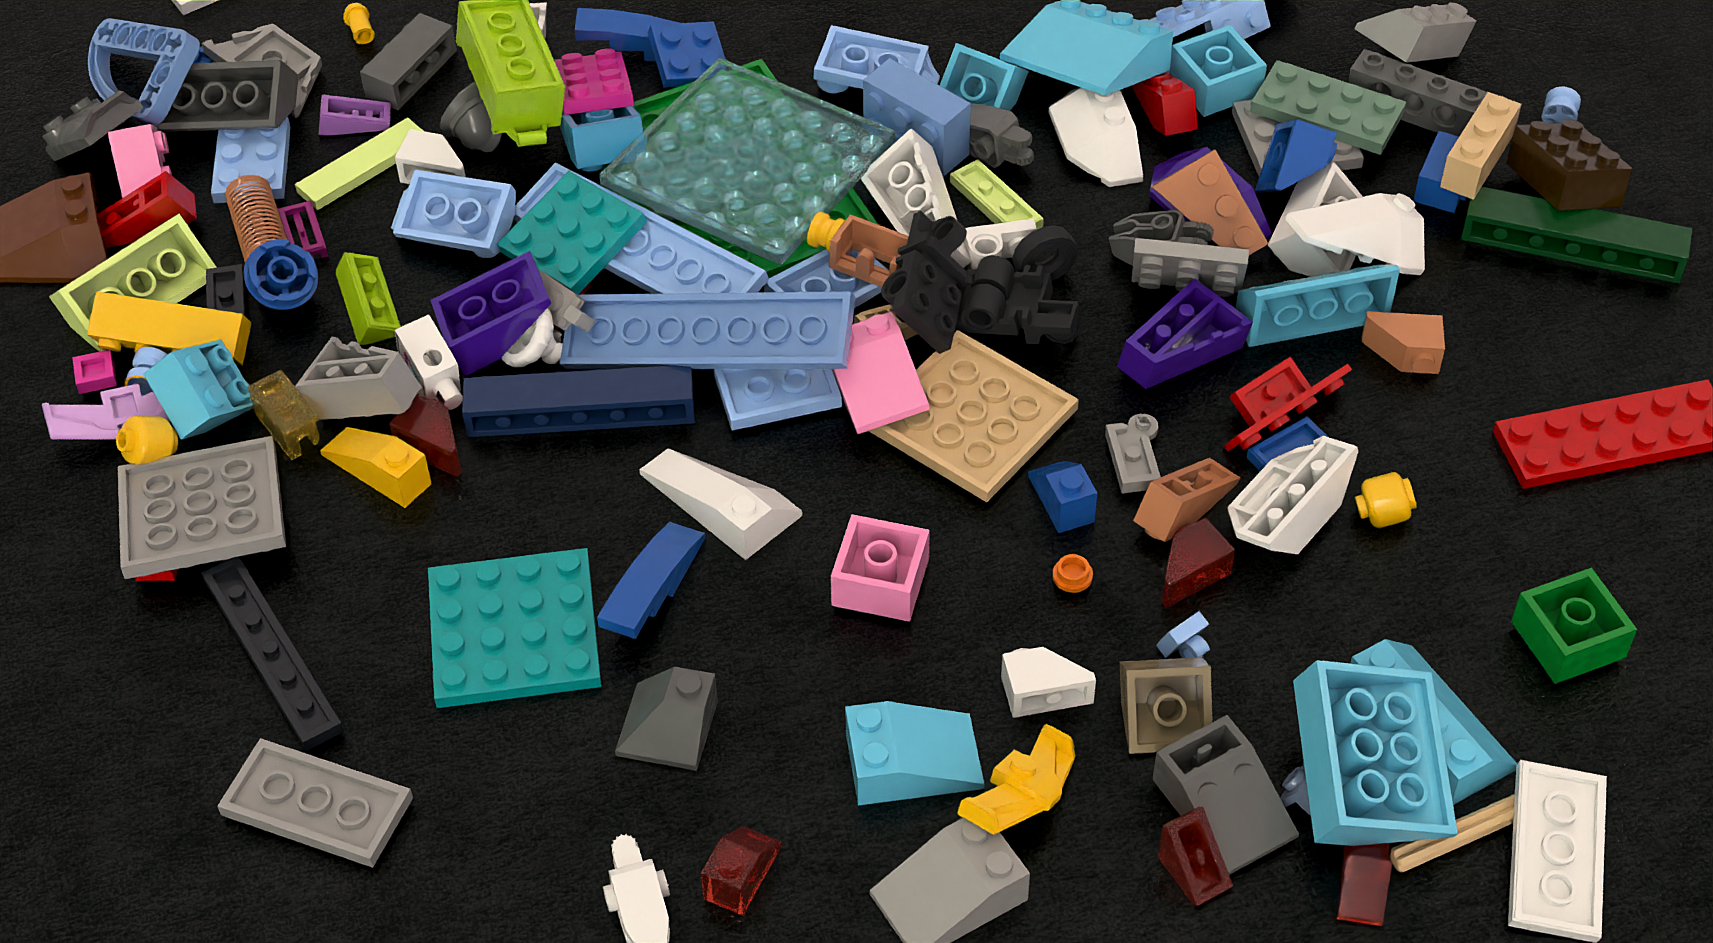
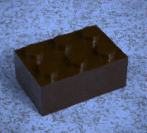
(1568, 165)

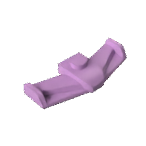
(101, 420)

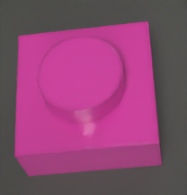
(94, 371)

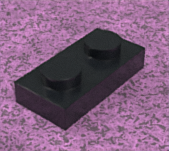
(226, 289)

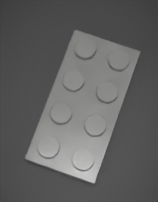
(316, 802)

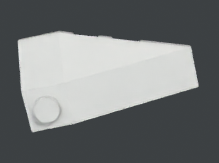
(1369, 227)

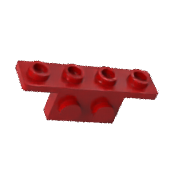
(1273, 395)

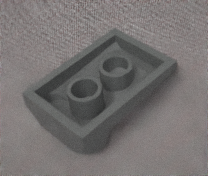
(87, 123)

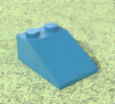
(599, 135)

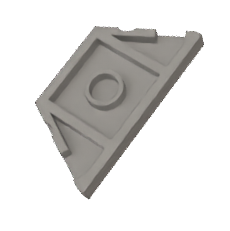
(270, 44)

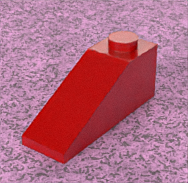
(146, 210)

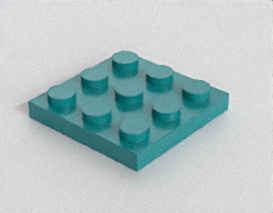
(573, 231)

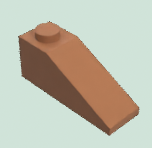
(1183, 497)

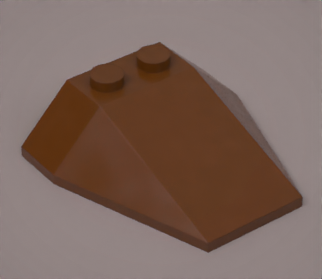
(52, 232)

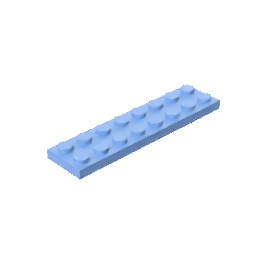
(664, 255)

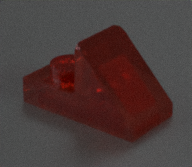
(1364, 883)

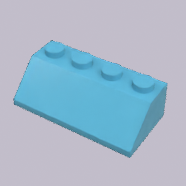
(1317, 303)
(1470, 751)

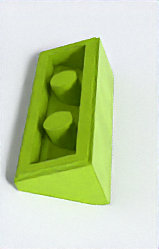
(367, 298)

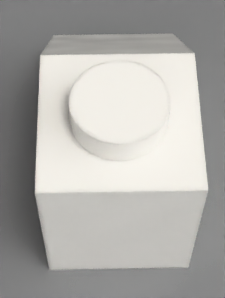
(426, 153)
(1044, 682)

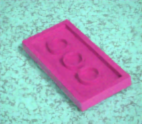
(594, 81)

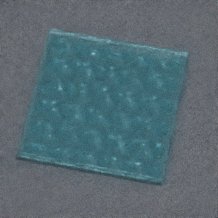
(748, 159)

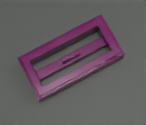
(294, 210)

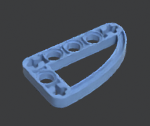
(169, 46)

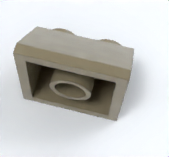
(1164, 701)

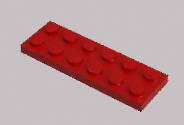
(1608, 434)

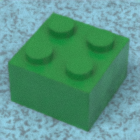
(1573, 625)

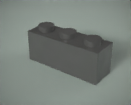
(408, 61)

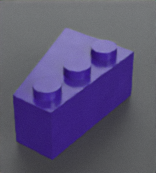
(1183, 336)

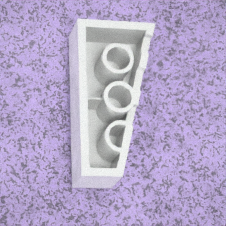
(908, 182)

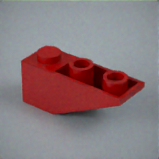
(1168, 103)

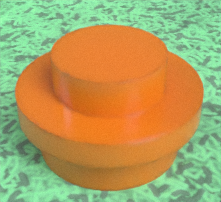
(1072, 573)

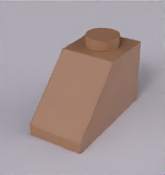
(1406, 340)

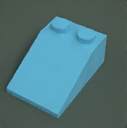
(910, 752)

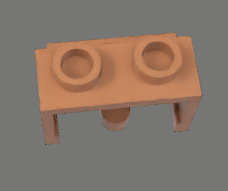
(871, 242)

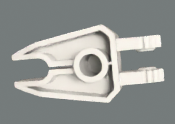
(637, 894)

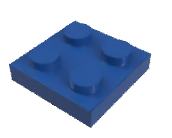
(684, 50)

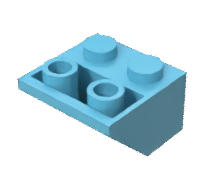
(199, 388)

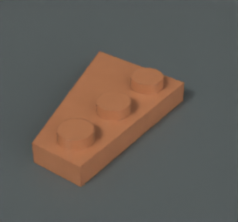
(1208, 194)

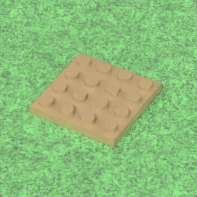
(981, 417)

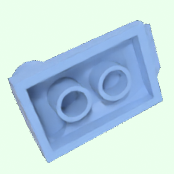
(853, 55)
(455, 212)
(816, 276)

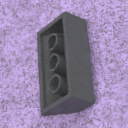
(233, 97)

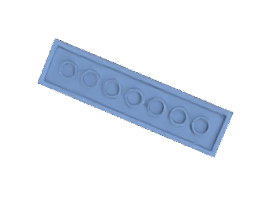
(713, 331)

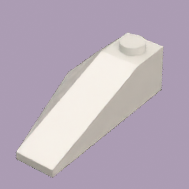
(726, 504)

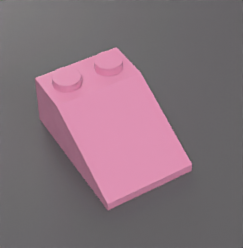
(879, 375)

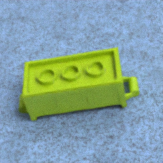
(511, 68)

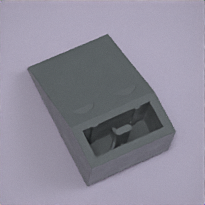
(1226, 778)

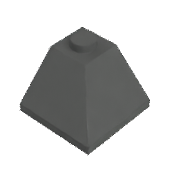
(669, 718)

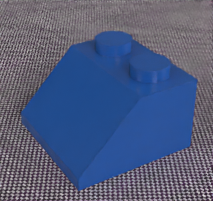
(1294, 154)

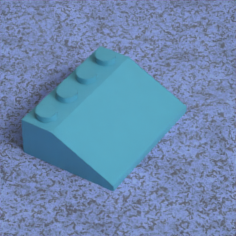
(1091, 46)
(1373, 755)

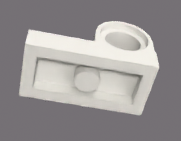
(996, 239)

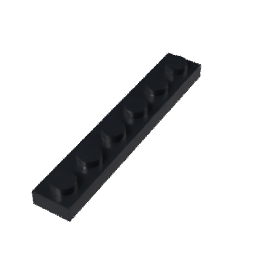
(272, 653)

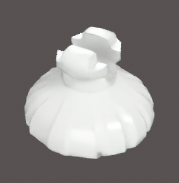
(536, 342)

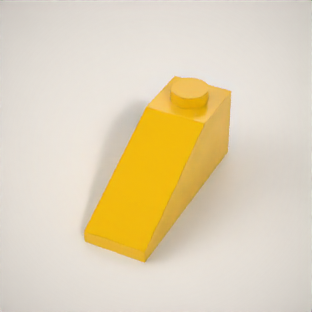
(381, 463)

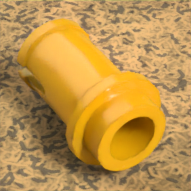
(357, 18)

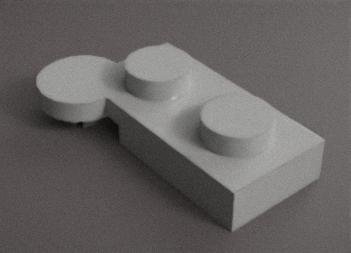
(1133, 452)

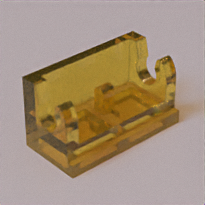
(284, 412)

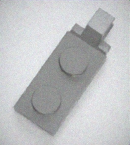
(565, 306)

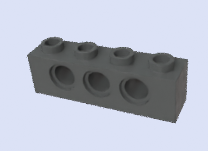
(1430, 98)

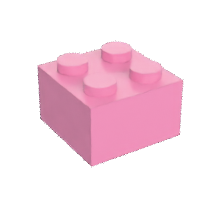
(880, 567)

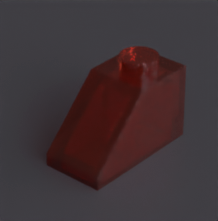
(430, 431)
(1195, 561)
(738, 868)

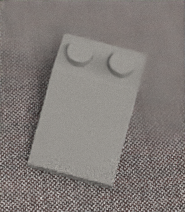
(952, 885)

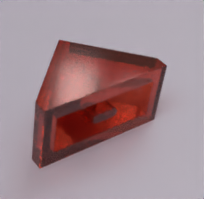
(1194, 857)

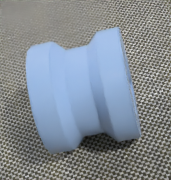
(1556, 100)

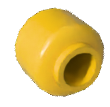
(146, 439)
(1386, 500)

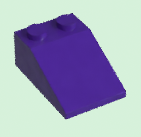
(491, 312)

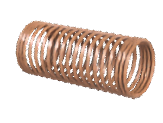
(255, 212)

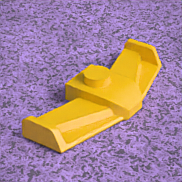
(1023, 784)

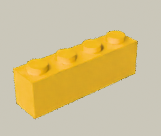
(166, 326)

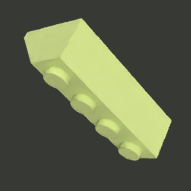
(157, 267)

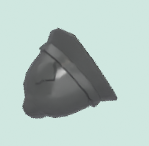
(469, 121)

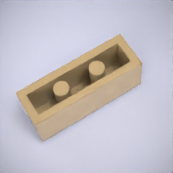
(1480, 145)

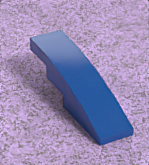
(623, 29)
(650, 579)

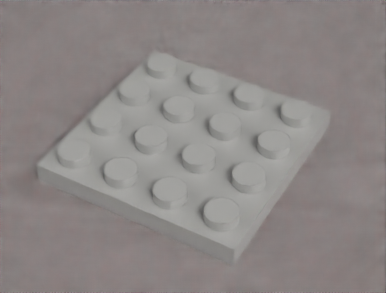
(200, 507)

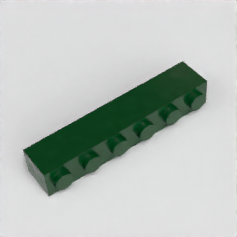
(1578, 235)

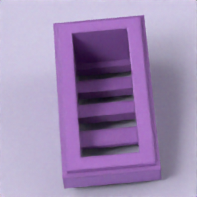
(352, 115)

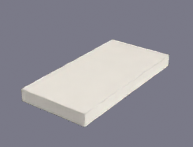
(1558, 851)

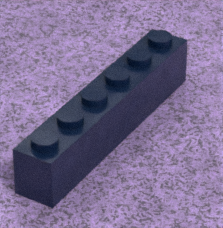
(578, 400)

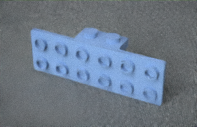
(1244, 16)

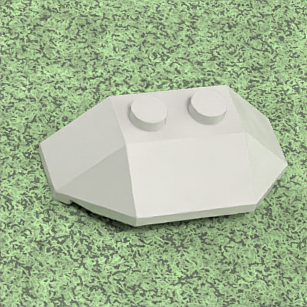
(1098, 135)
(1294, 495)

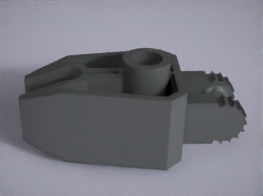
(997, 137)
(1158, 225)

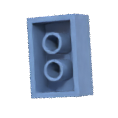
(910, 101)

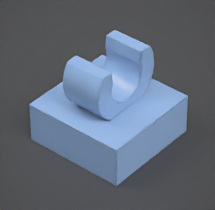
(1186, 638)

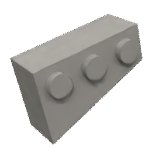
(357, 382)

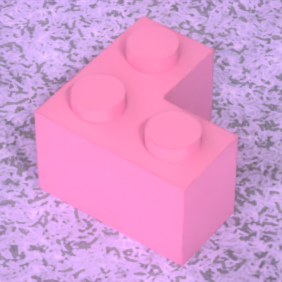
(138, 155)

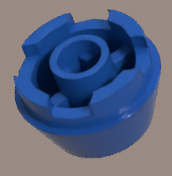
(280, 275)

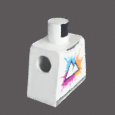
(437, 369)

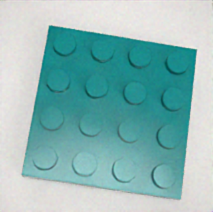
(512, 628)

